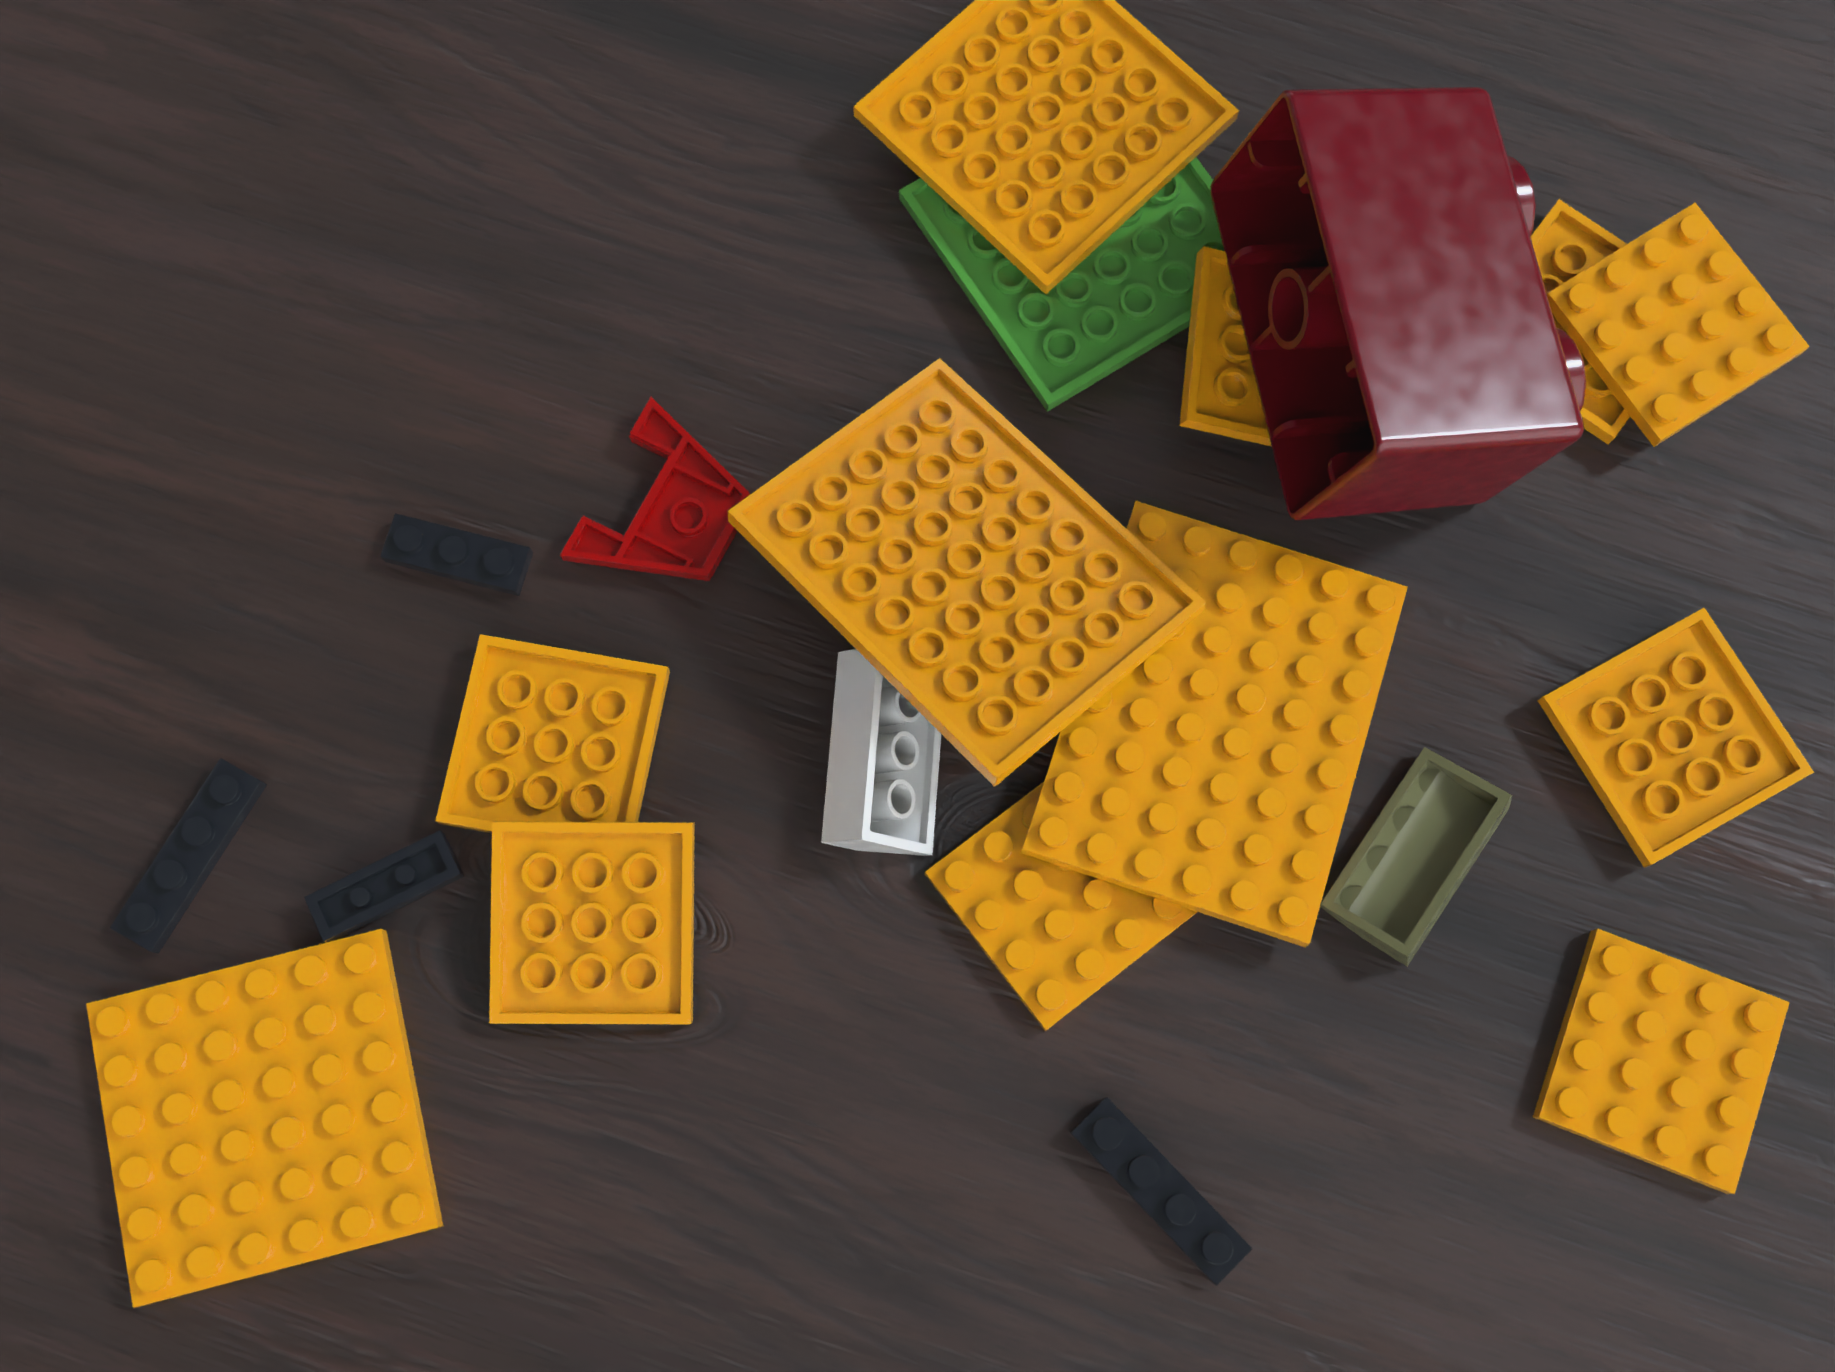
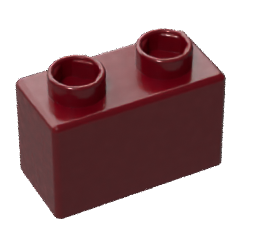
(1394, 301)

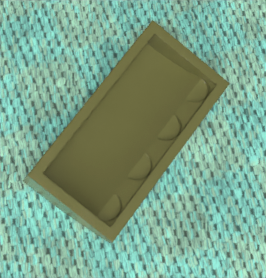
(1416, 855)

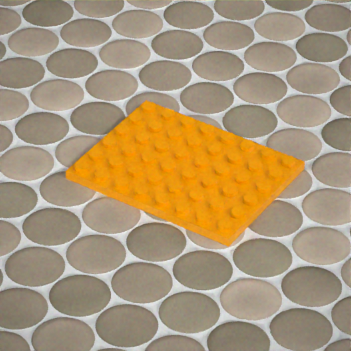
(966, 568)
(1234, 743)

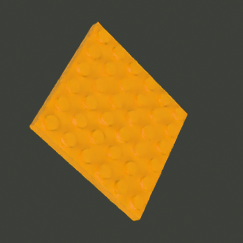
(1045, 123)
(262, 1117)

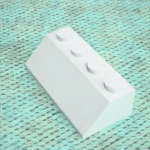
(879, 766)

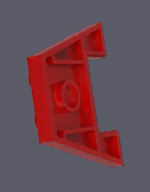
(683, 518)

